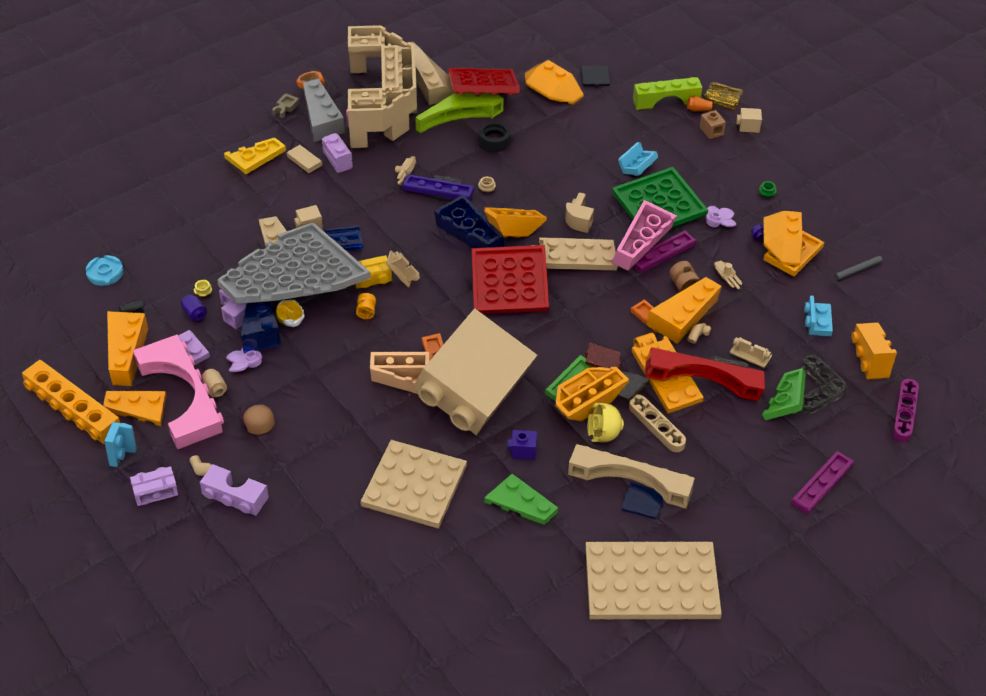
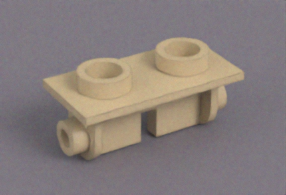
(398, 264)
(755, 355)

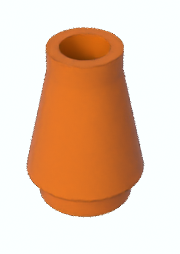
(698, 104)

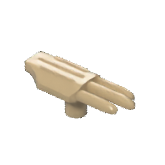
(405, 169)
(727, 273)

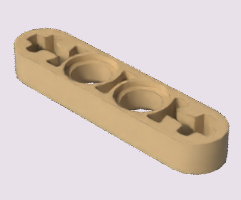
(660, 421)

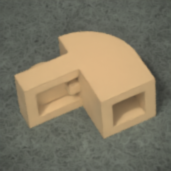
(579, 216)

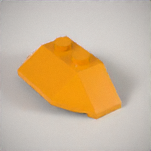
(553, 82)
(514, 221)
(784, 236)
(589, 387)

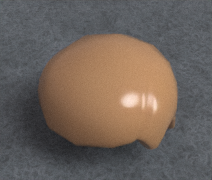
(258, 419)

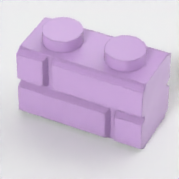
(337, 152)
(154, 485)

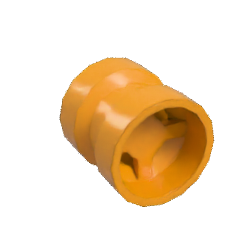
(366, 306)

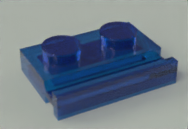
(347, 237)

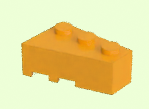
(873, 350)

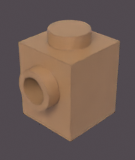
(712, 124)

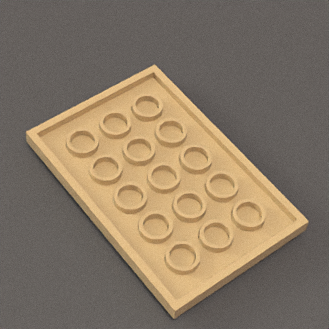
(652, 580)

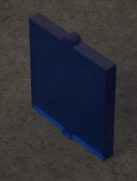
(642, 501)

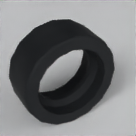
(494, 145)

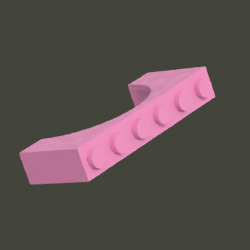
(201, 418)

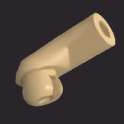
(697, 330)
(199, 468)

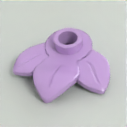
(720, 216)
(243, 360)

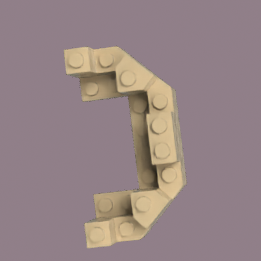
(384, 107)

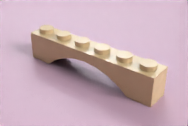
(592, 463)

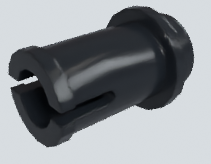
(133, 307)

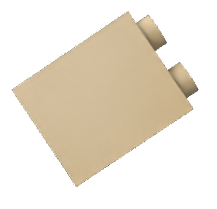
(474, 372)

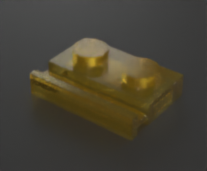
(723, 95)

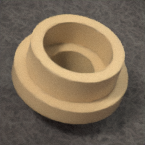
(487, 184)

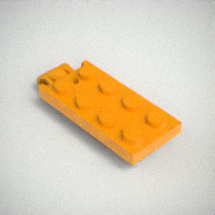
(674, 392)

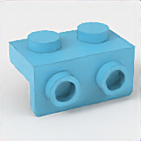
(636, 160)

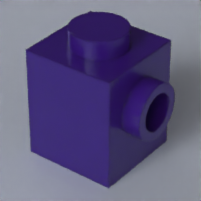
(523, 444)

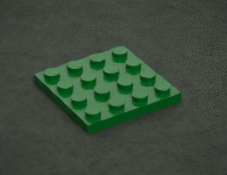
(664, 190)

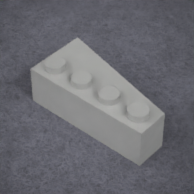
(322, 111)

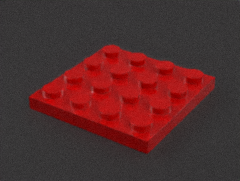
(483, 80)
(510, 279)

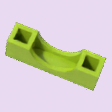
(648, 94)

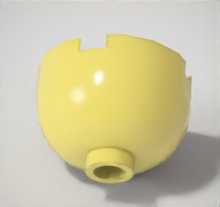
(604, 423)

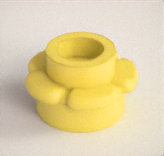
(202, 288)

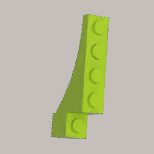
(459, 107)

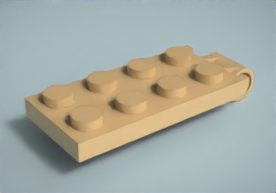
(579, 253)

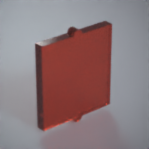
(601, 356)

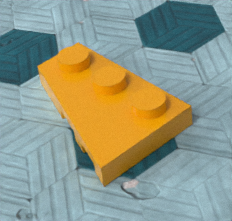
(138, 404)

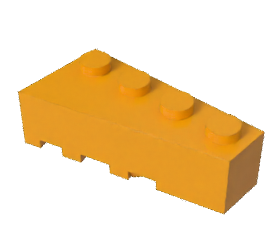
(125, 334)

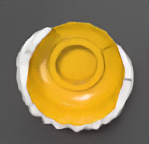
(289, 313)

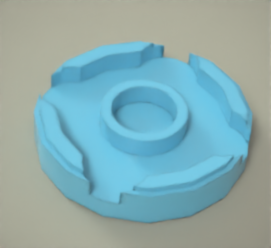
(104, 270)

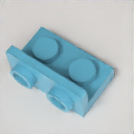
(819, 318)
(118, 441)

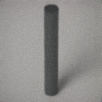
(859, 267)

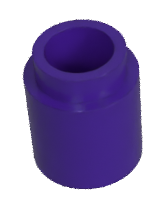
(193, 308)

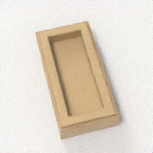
(304, 159)

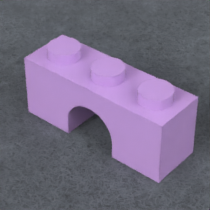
(247, 498)

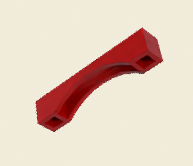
(743, 381)

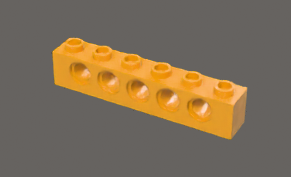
(69, 400)

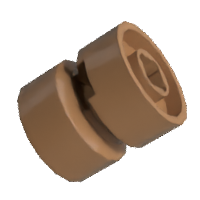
(683, 275)

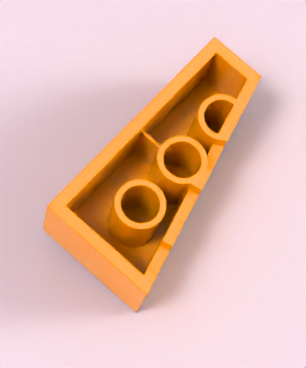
(681, 312)

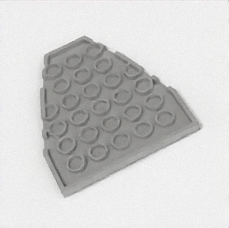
(294, 266)

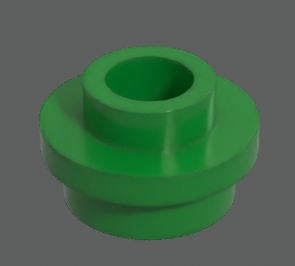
(767, 189)

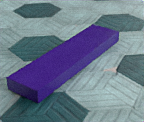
(437, 187)

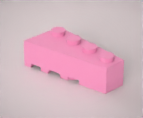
(644, 232)

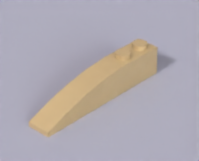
(431, 78)

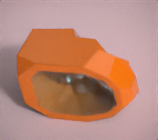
(308, 77)

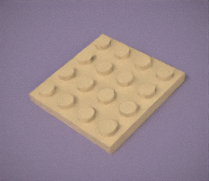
(414, 484)

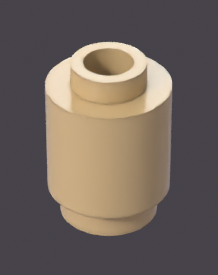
(214, 382)

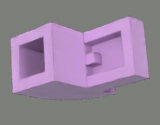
(232, 313)

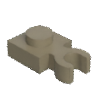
(285, 103)

